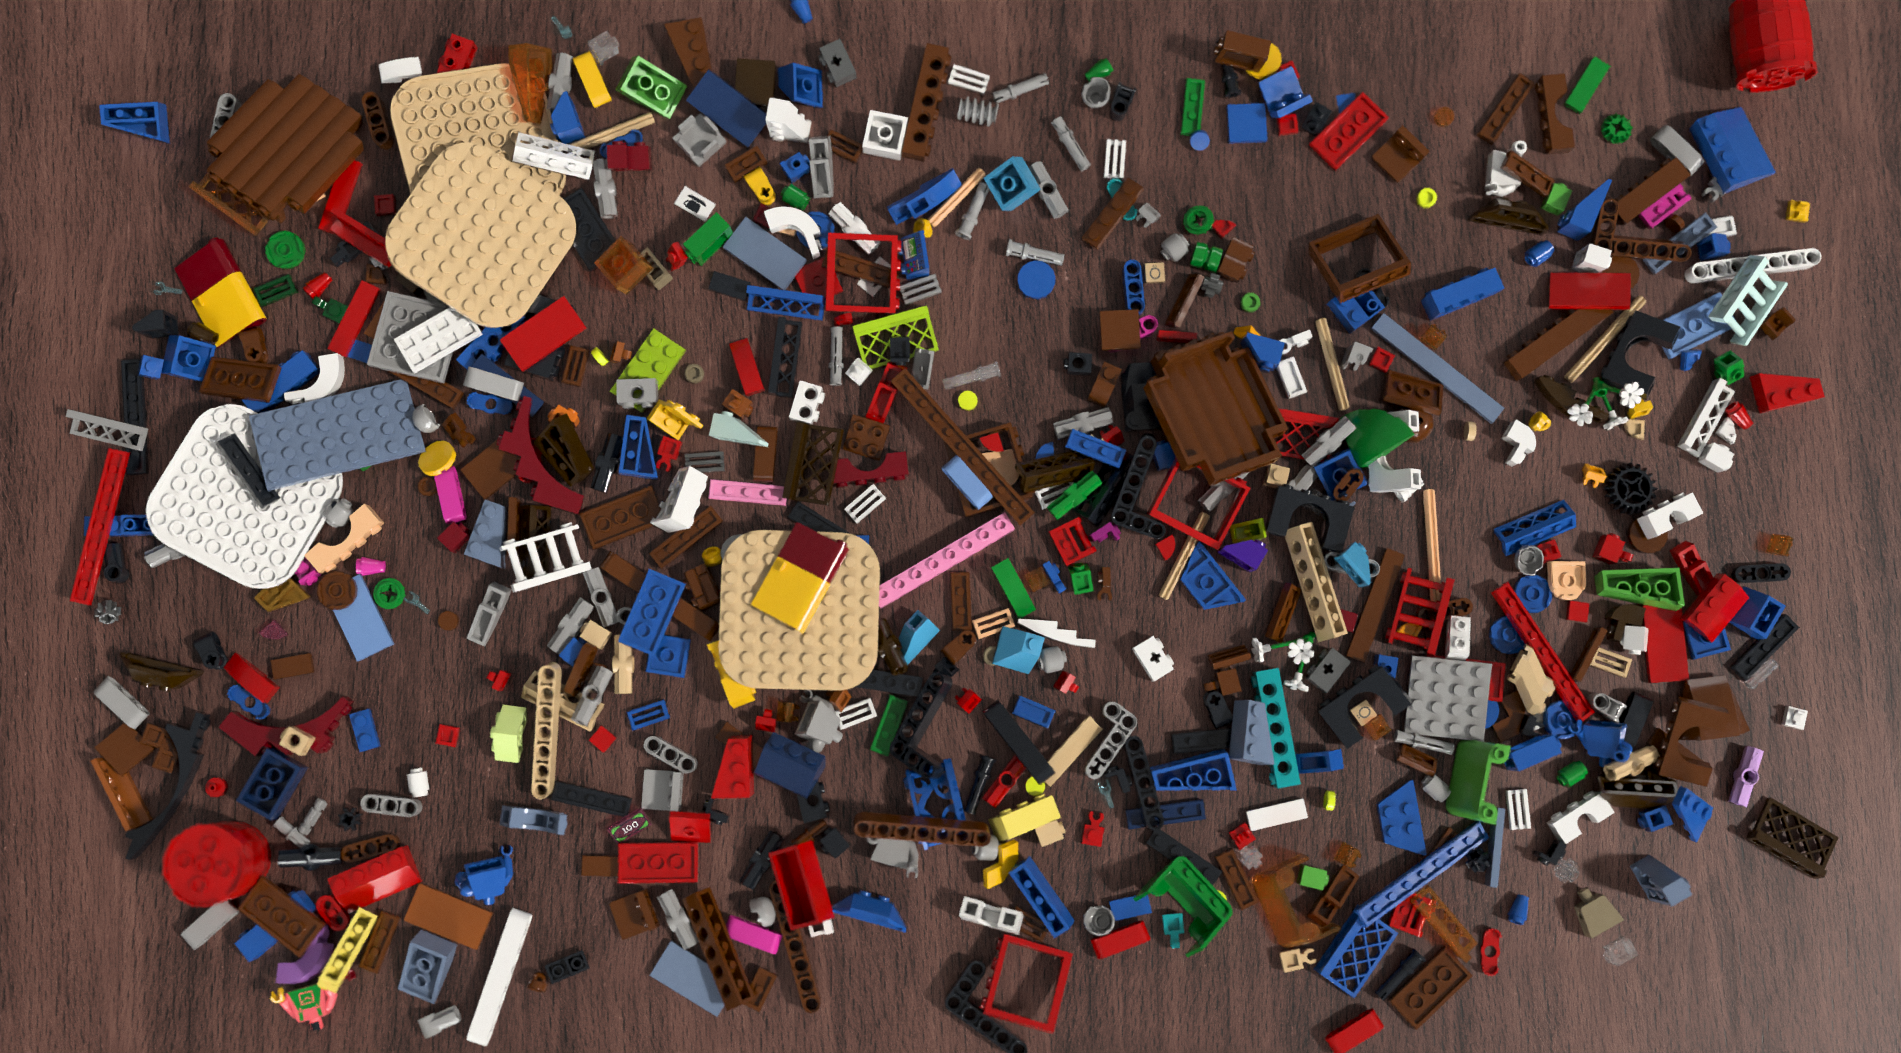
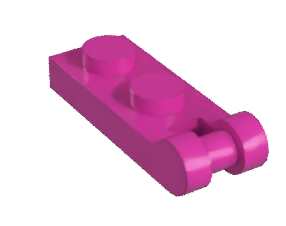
(1664, 207)

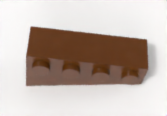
(691, 46)
(1651, 190)

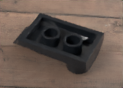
(1136, 406)

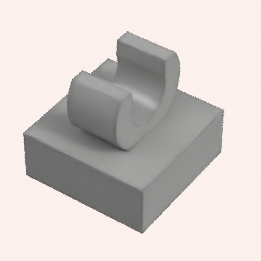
(1149, 213)

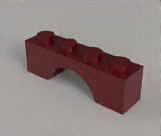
(894, 467)

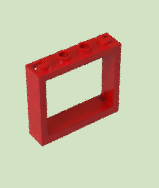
(894, 282)
(1226, 523)
(992, 982)

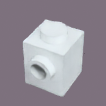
(1716, 457)
(1635, 639)

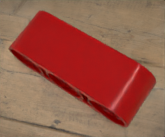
(1120, 939)
(1354, 1032)

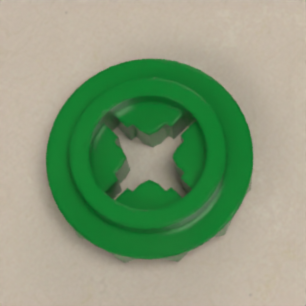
(1609, 131)
(1190, 219)
(384, 586)

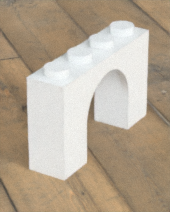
(1383, 477)

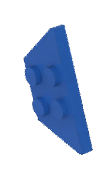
(1208, 581)
(1401, 819)

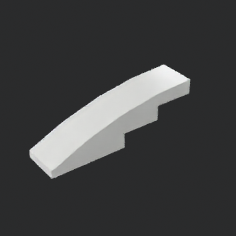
(1049, 630)

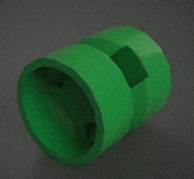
(1206, 257)

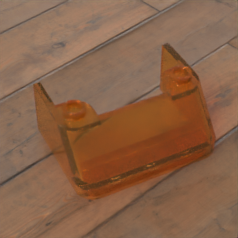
(1269, 888)

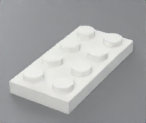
(436, 338)

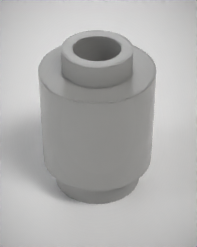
(1435, 788)

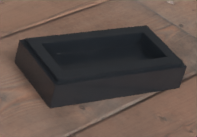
(729, 286)

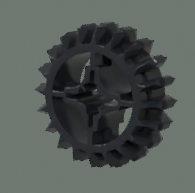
(1640, 478)

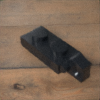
(346, 251)

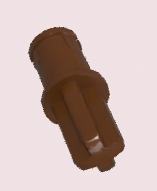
(812, 832)

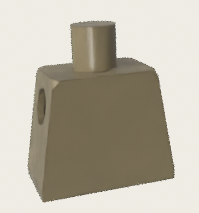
(1595, 913)

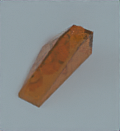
(530, 70)

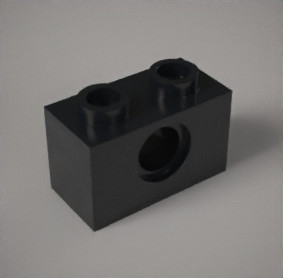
(816, 812)

